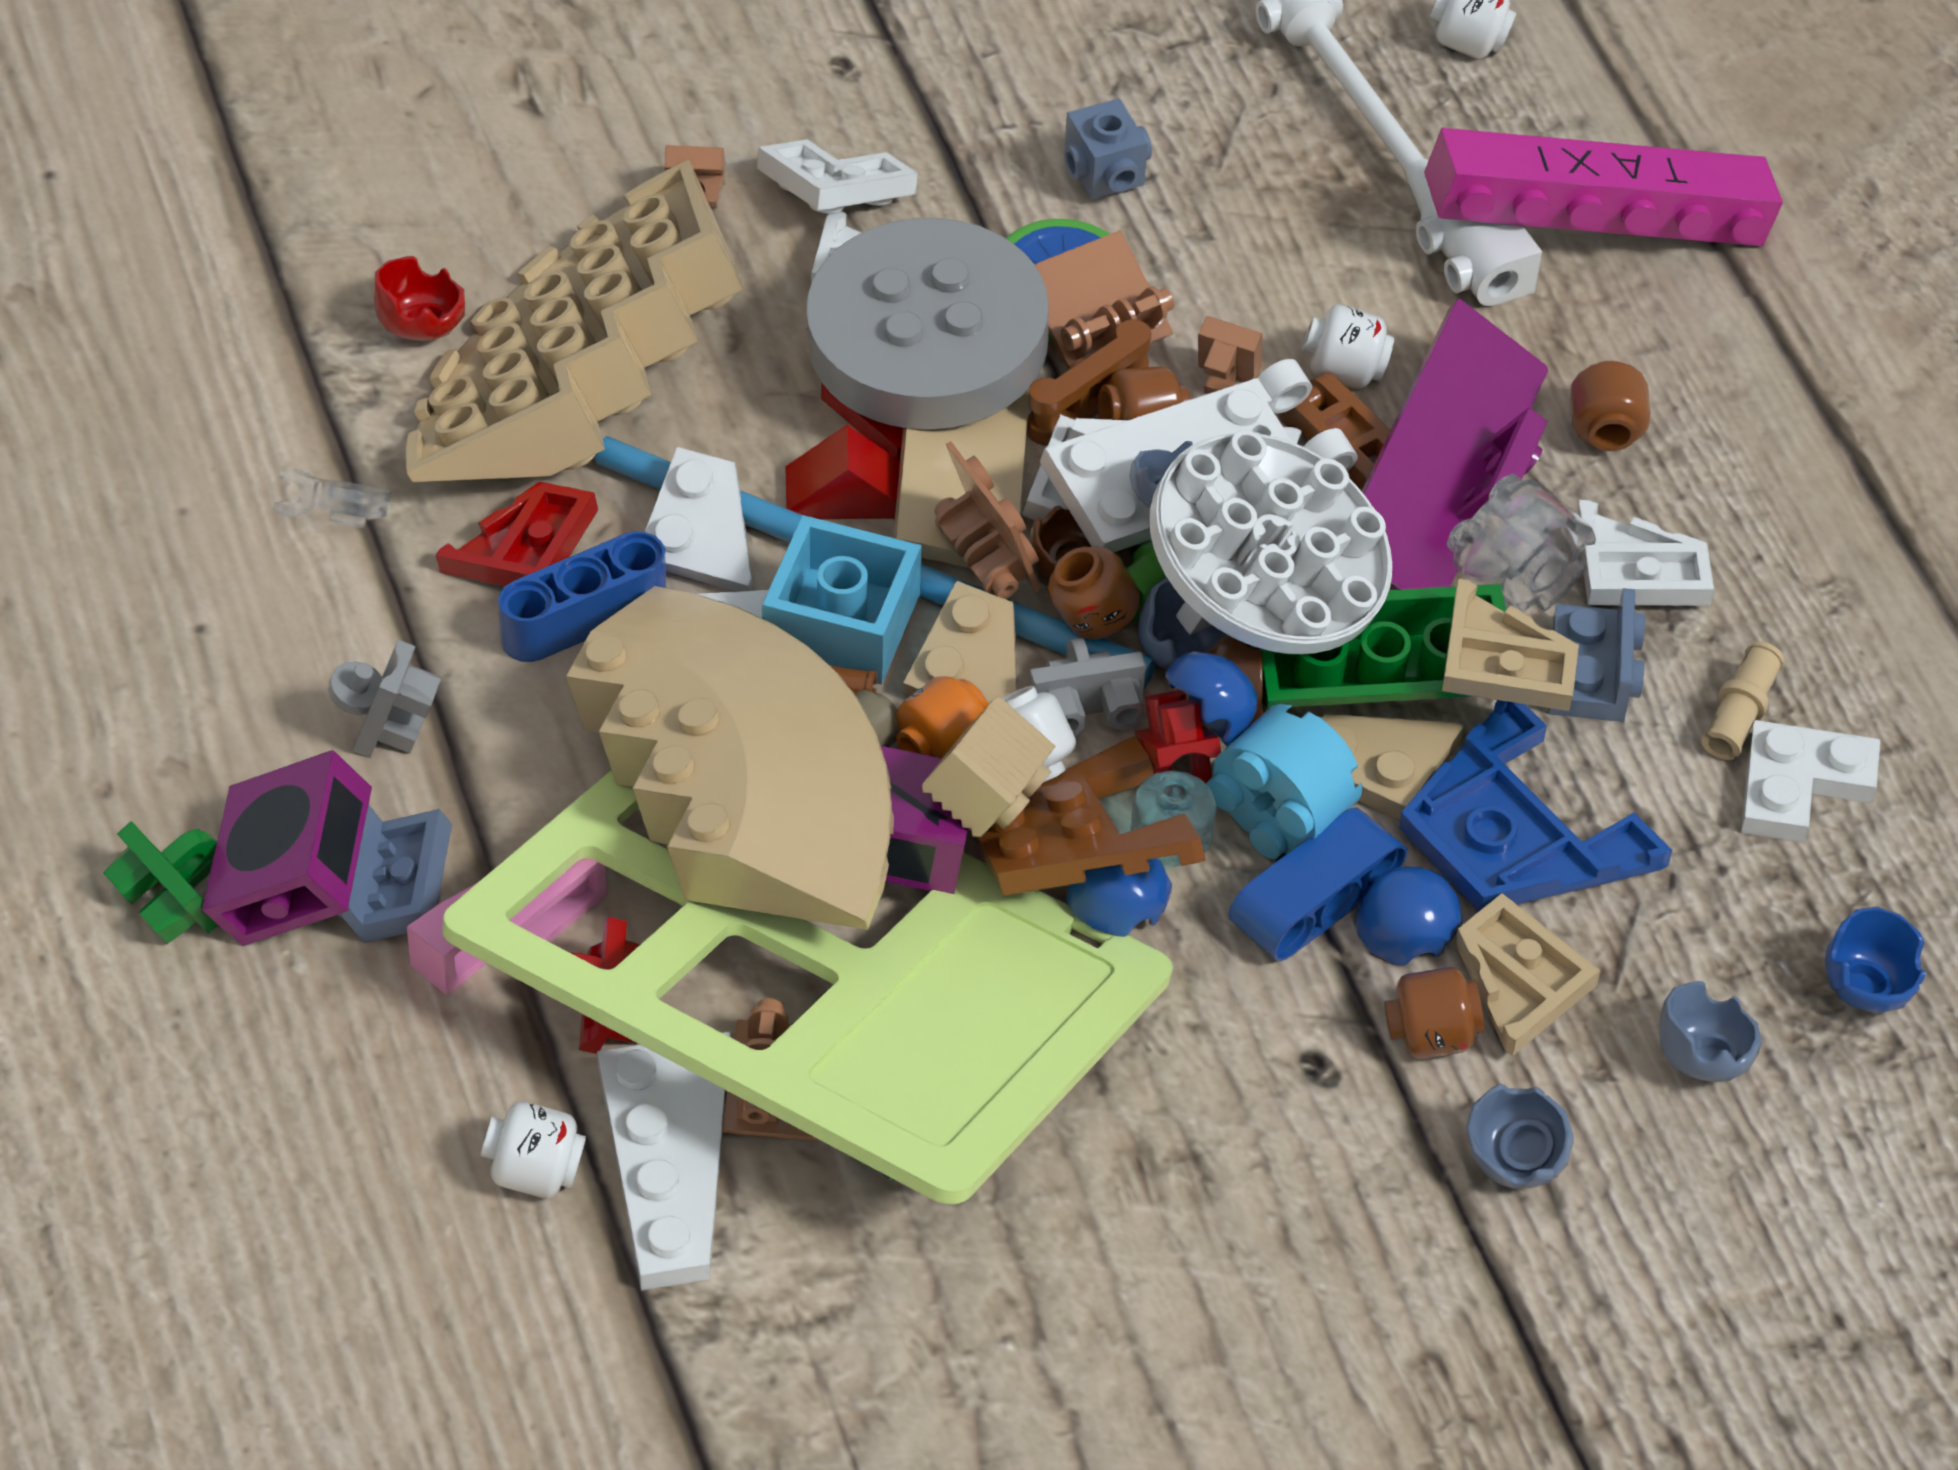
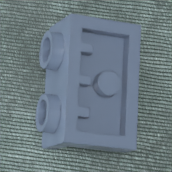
(1605, 660)

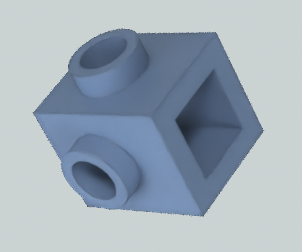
(1106, 149)

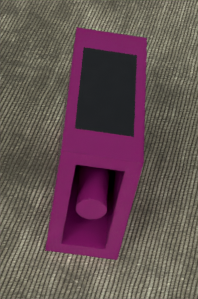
(925, 839)
(287, 848)

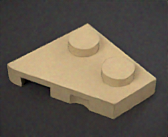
(970, 642)
(1506, 655)
(1395, 756)
(1521, 971)

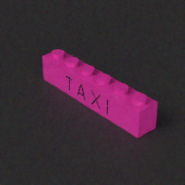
(1602, 187)

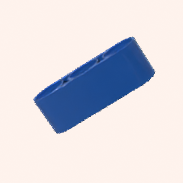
(577, 594)
(1315, 884)

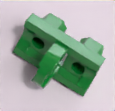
(177, 868)

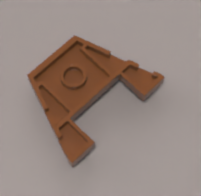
(1070, 831)

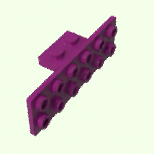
(1453, 441)

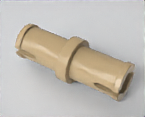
(1743, 700)

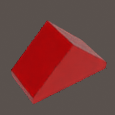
(843, 479)

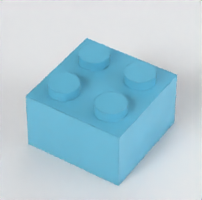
(845, 593)

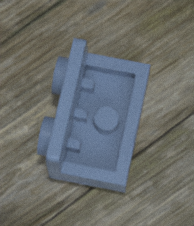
(397, 873)

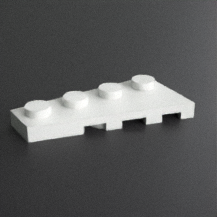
(667, 1160)

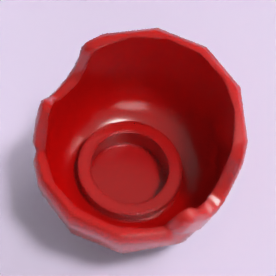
(415, 302)

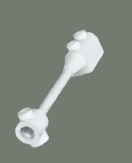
(1485, 257)

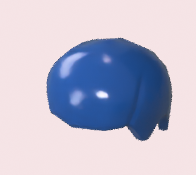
(1220, 688)
(1120, 901)
(1408, 914)
(1875, 960)

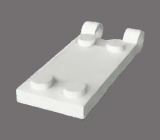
(1095, 467)

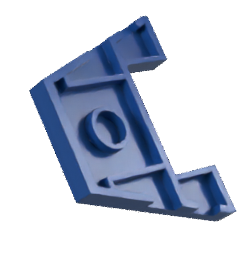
(1501, 838)

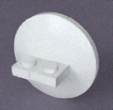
(1270, 544)

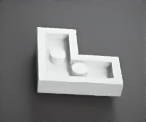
(835, 183)
(1793, 764)

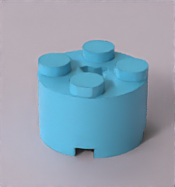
(1285, 779)

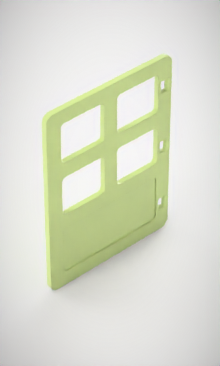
(918, 1055)

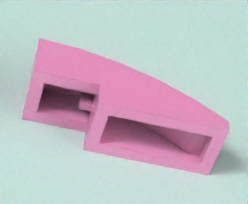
(544, 916)

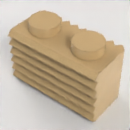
(991, 769)

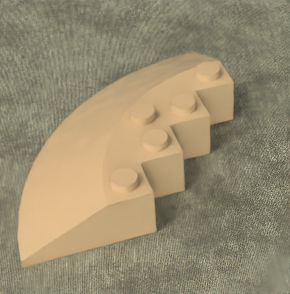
(575, 339)
(740, 757)

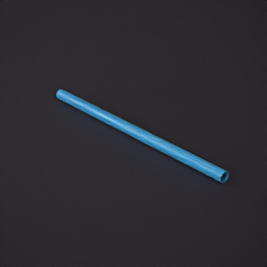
(783, 522)

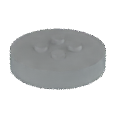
(927, 323)

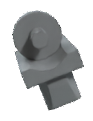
(1094, 684)
(392, 702)

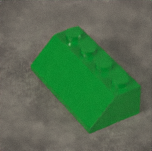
(1391, 660)

